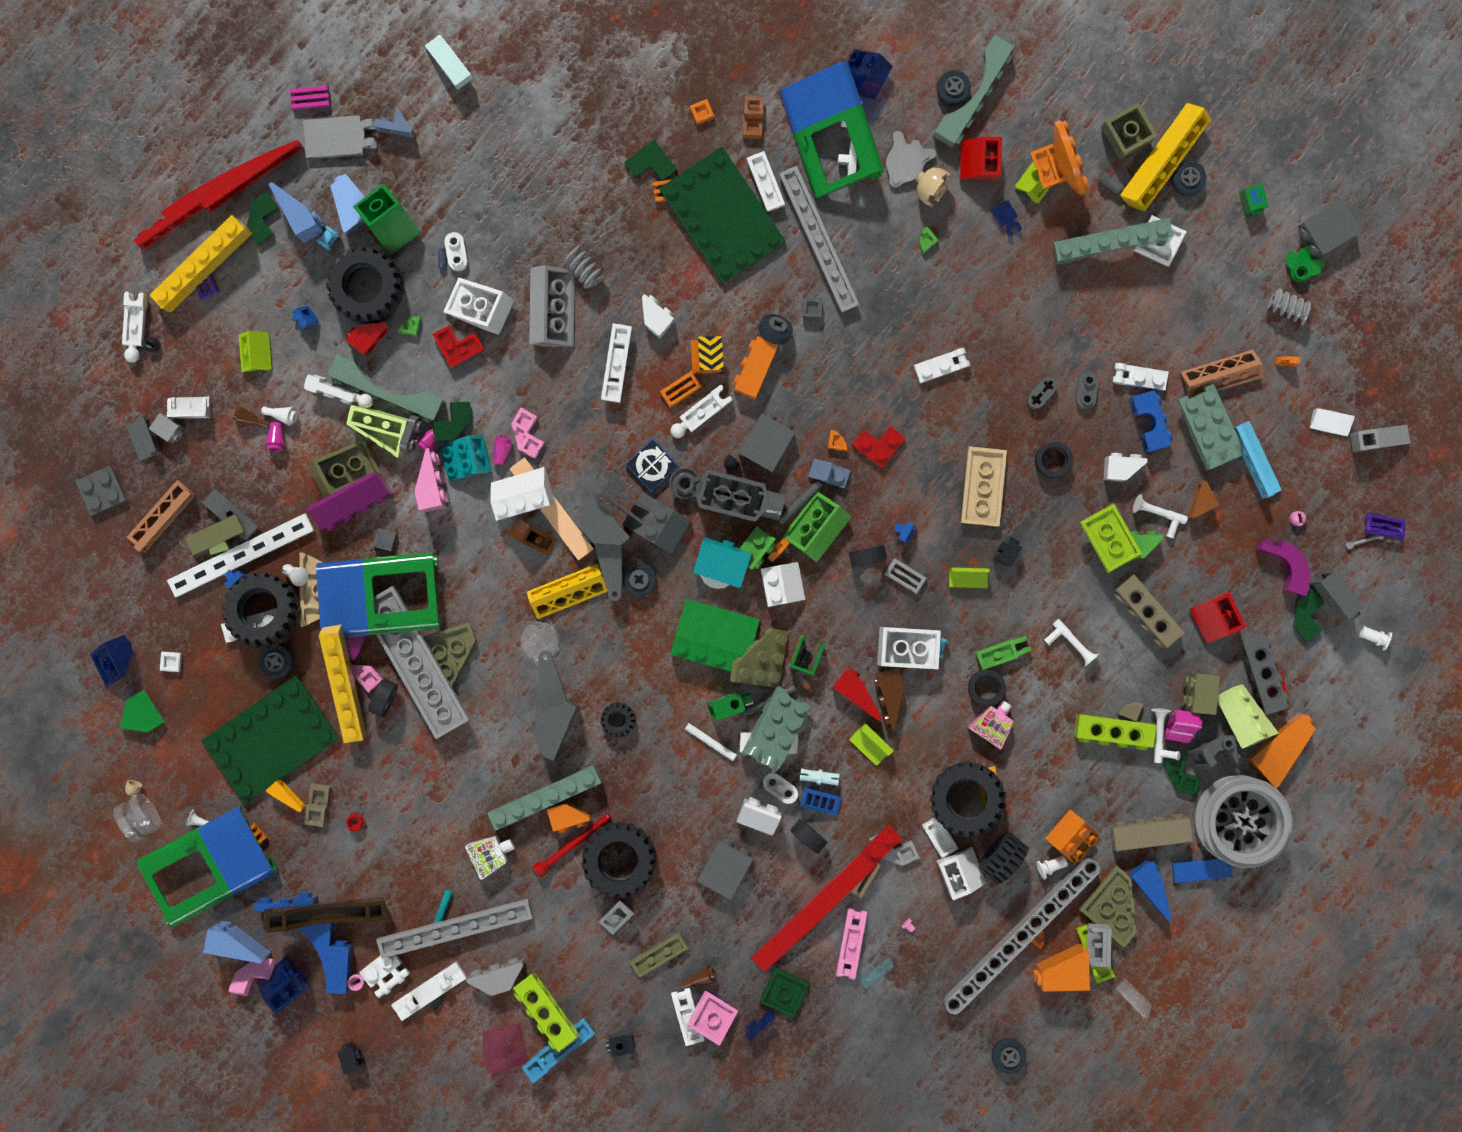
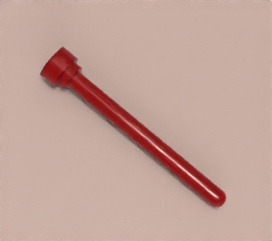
(542, 867)

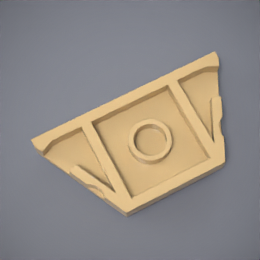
(309, 592)

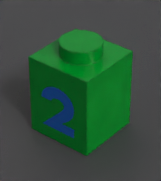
(1254, 200)

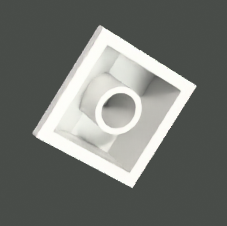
(782, 584)

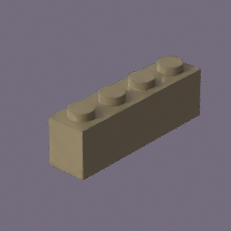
(1150, 833)

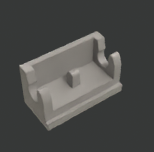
(1099, 945)

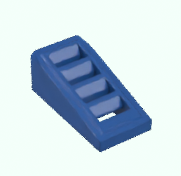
(803, 803)

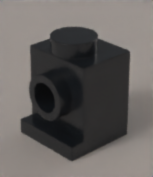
(1008, 552)
(626, 1039)
(350, 1058)

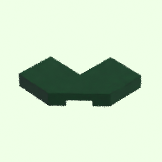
(260, 209)
(460, 418)
(1303, 622)
(1181, 781)

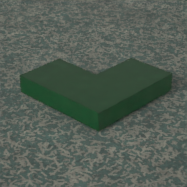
(651, 157)

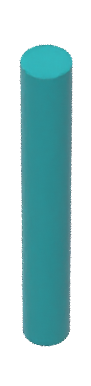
(443, 906)

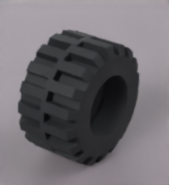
(1003, 858)

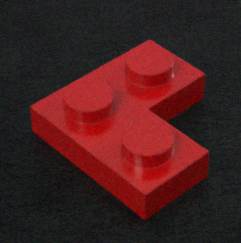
(454, 350)
(880, 450)

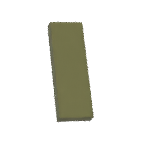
(215, 534)
(659, 954)

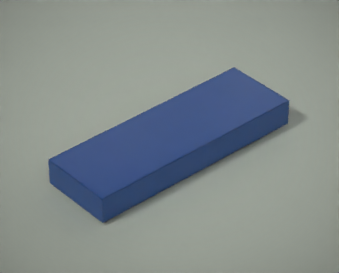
(1200, 870)

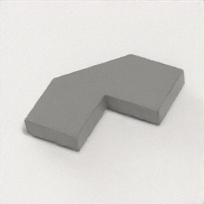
(902, 854)

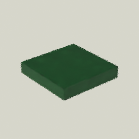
(784, 992)

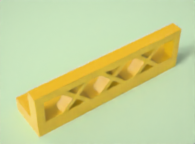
(565, 588)

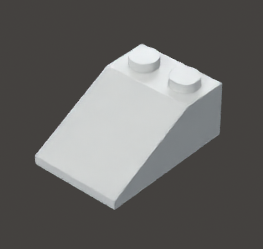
(479, 305)
(908, 648)

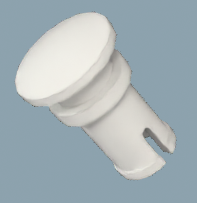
(298, 576)
(1378, 638)
(1049, 867)

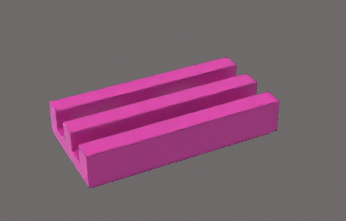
(293, 98)

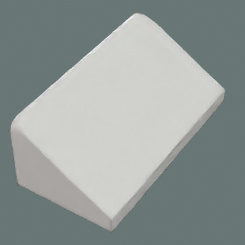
(1331, 422)

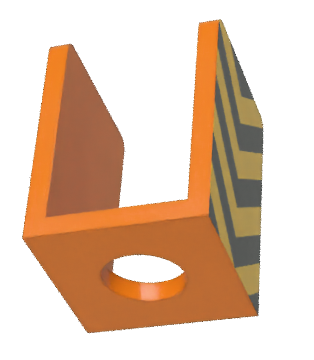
(707, 355)

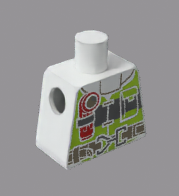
(489, 854)

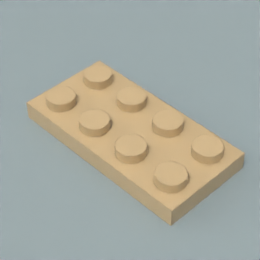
(983, 486)

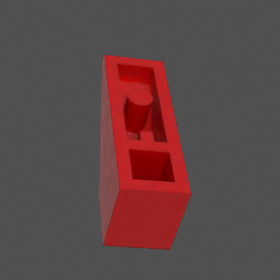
(855, 690)

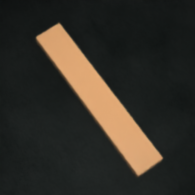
(559, 519)

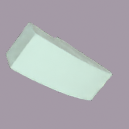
(448, 62)

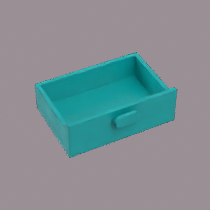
(722, 562)

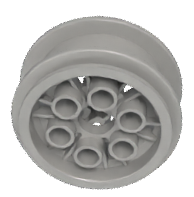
(1274, 824)

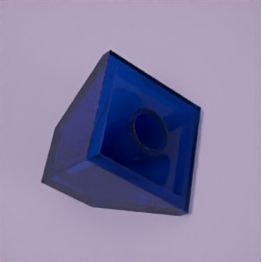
(112, 659)

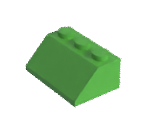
(817, 526)

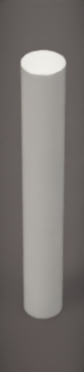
(711, 742)

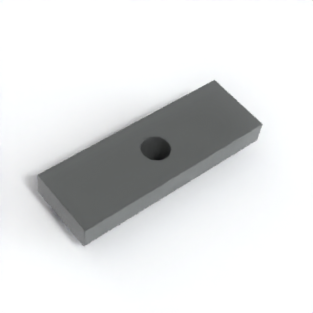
(223, 506)

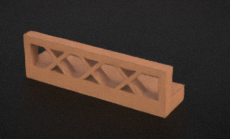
(1224, 377)
(164, 520)

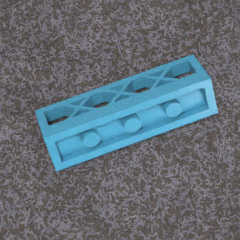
(1257, 461)

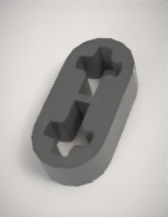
(1038, 390)

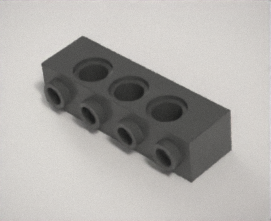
(1248, 648)

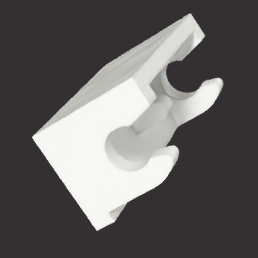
(189, 407)

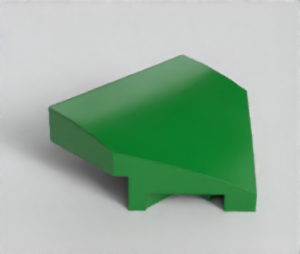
(140, 714)

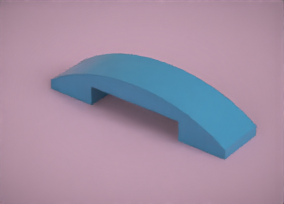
(547, 1057)

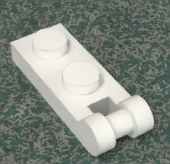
(941, 365)
(1141, 377)
(684, 1013)

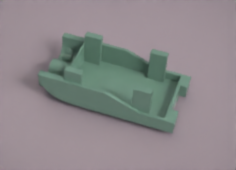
(1210, 428)
(776, 729)

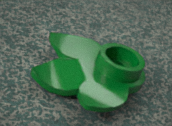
(1304, 262)

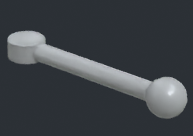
(1349, 545)

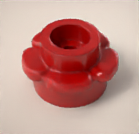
(354, 827)

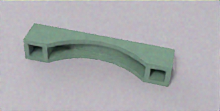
(953, 124)
(1125, 237)
(423, 404)
(545, 797)

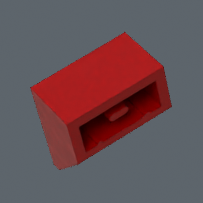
(981, 158)
(1217, 617)

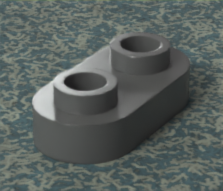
(1086, 389)
(409, 438)

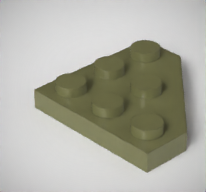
(452, 648)
(762, 661)
(1113, 905)

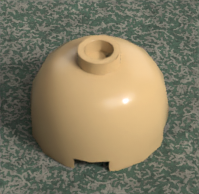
(932, 185)

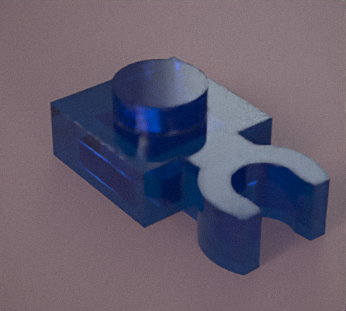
(1005, 215)
(754, 1028)

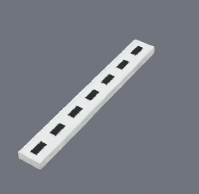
(240, 555)

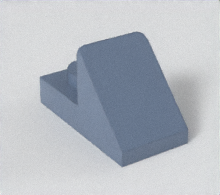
(398, 127)
(829, 473)

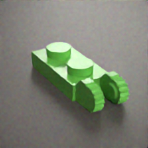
(1001, 653)

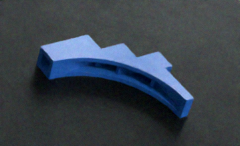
(334, 956)

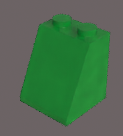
(387, 219)

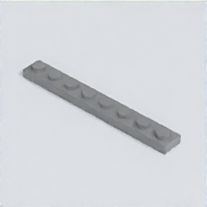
(819, 239)
(454, 928)

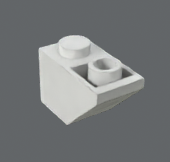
(656, 318)
(1122, 468)

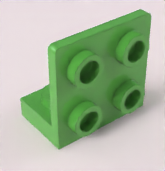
(758, 544)

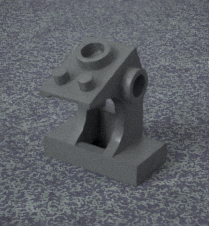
(1204, 753)

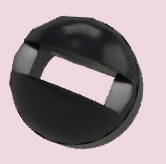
(155, 341)
(731, 463)

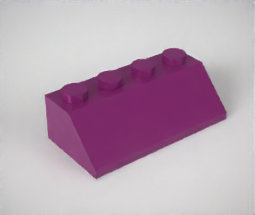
(350, 501)

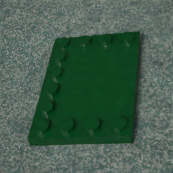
(722, 215)
(270, 739)

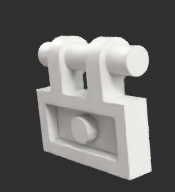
(379, 969)

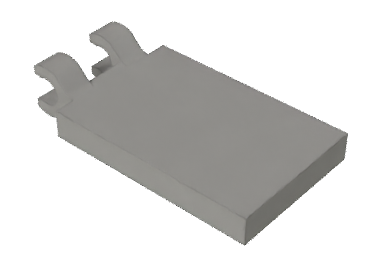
(337, 137)

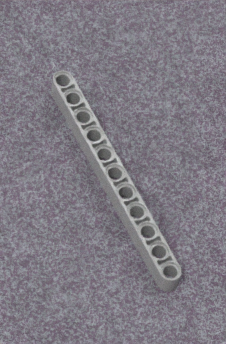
(1018, 945)

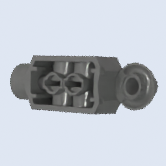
(728, 494)

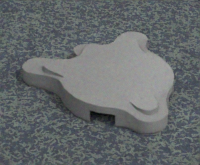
(906, 160)

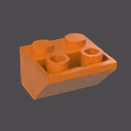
(1073, 837)

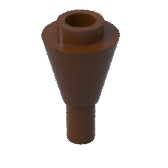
(245, 417)
(703, 977)

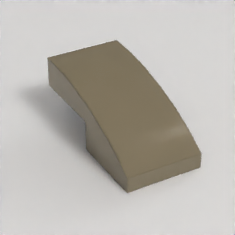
(317, 805)

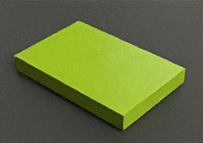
(1110, 538)

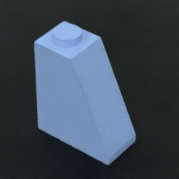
(345, 197)

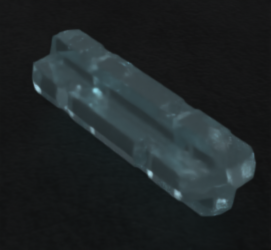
(877, 973)

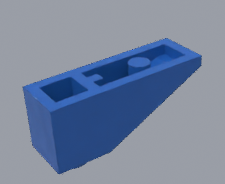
(1151, 884)

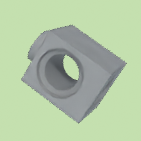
(167, 428)

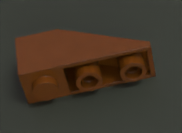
(891, 690)

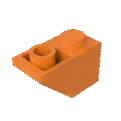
(567, 815)

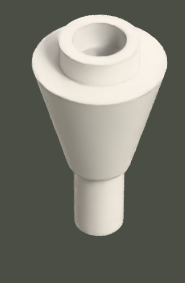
(286, 415)

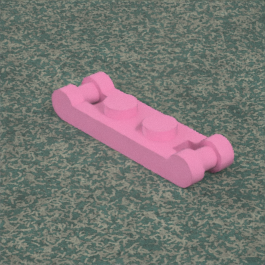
(851, 943)

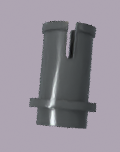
(1110, 182)

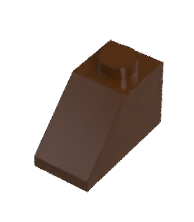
(532, 537)

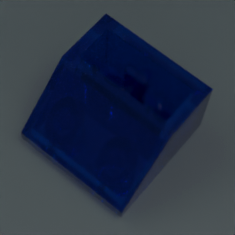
(869, 72)
(284, 985)

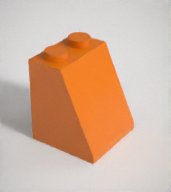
(1064, 971)

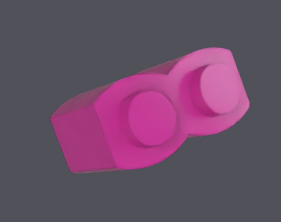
(1182, 726)

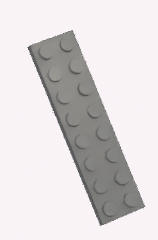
(420, 671)

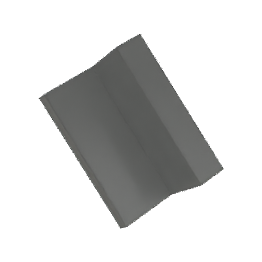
(143, 438)

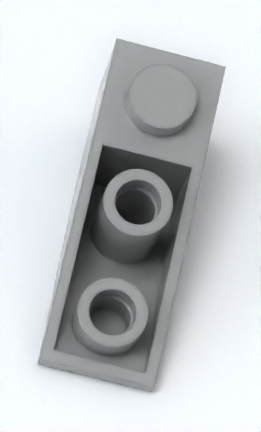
(1380, 438)

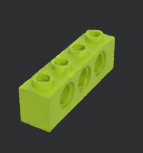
(1145, 731)
(556, 1015)

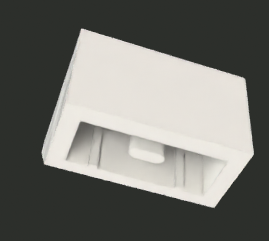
(759, 816)
(961, 873)

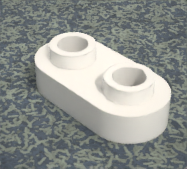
(455, 251)
(780, 787)

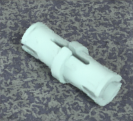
(819, 777)

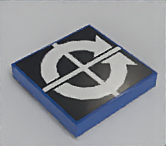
(652, 465)

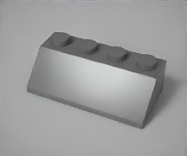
(551, 306)

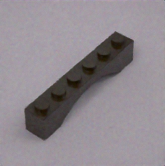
(320, 913)

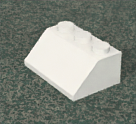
(521, 494)

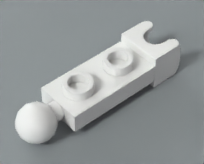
(134, 324)
(319, 385)
(700, 412)

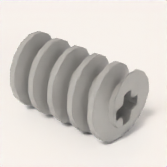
(583, 268)
(1290, 305)

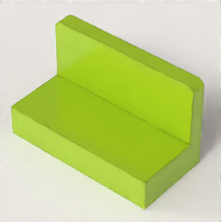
(1031, 184)
(254, 351)
(968, 577)
(870, 744)

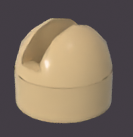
(133, 787)

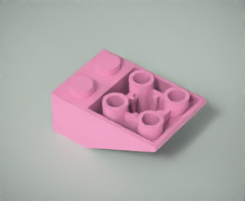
(429, 486)

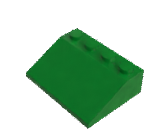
(713, 635)

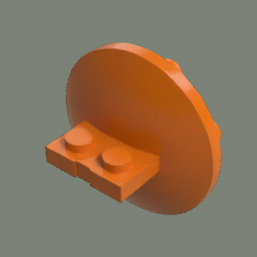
(1059, 161)

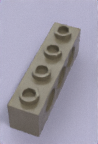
(1171, 630)

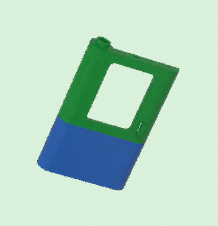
(820, 103)
(348, 595)
(230, 854)

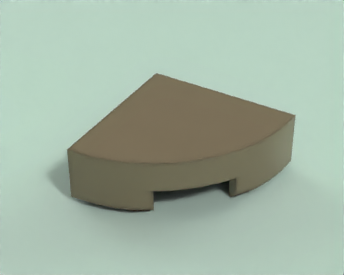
(1131, 710)

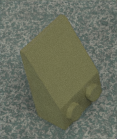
(342, 467)

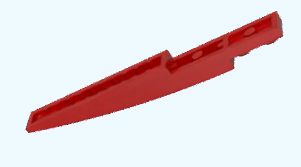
(216, 192)
(826, 898)

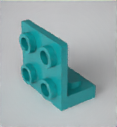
(465, 457)

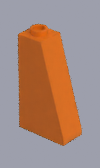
(1278, 753)

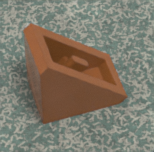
(1202, 500)

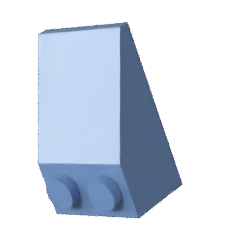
(301, 219)
(234, 943)

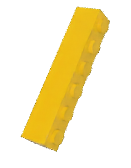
(1166, 157)
(200, 264)
(342, 683)

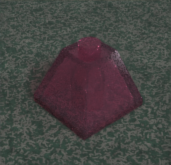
(503, 1048)

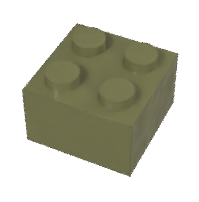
(1129, 131)
(1200, 693)

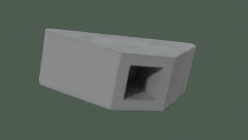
(496, 978)

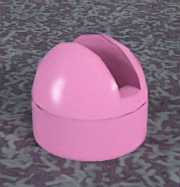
(1294, 519)
(353, 978)

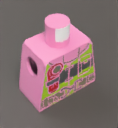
(993, 724)

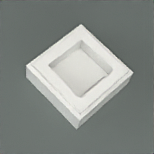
(171, 661)

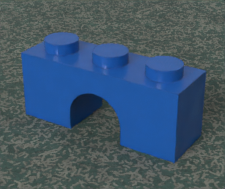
(1149, 405)

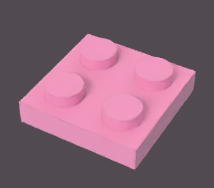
(712, 1018)

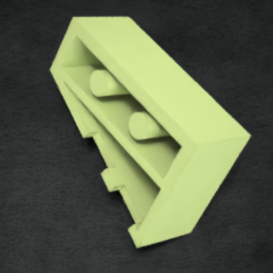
(379, 426)
(1245, 717)

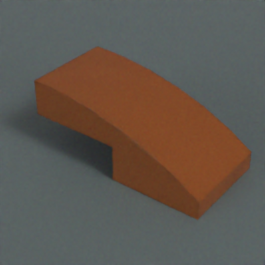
(753, 117)

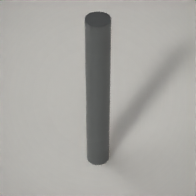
(799, 502)
(760, 705)

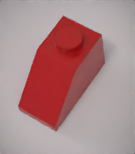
(367, 336)

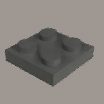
(101, 490)

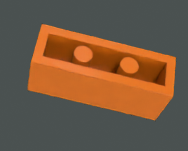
(755, 367)

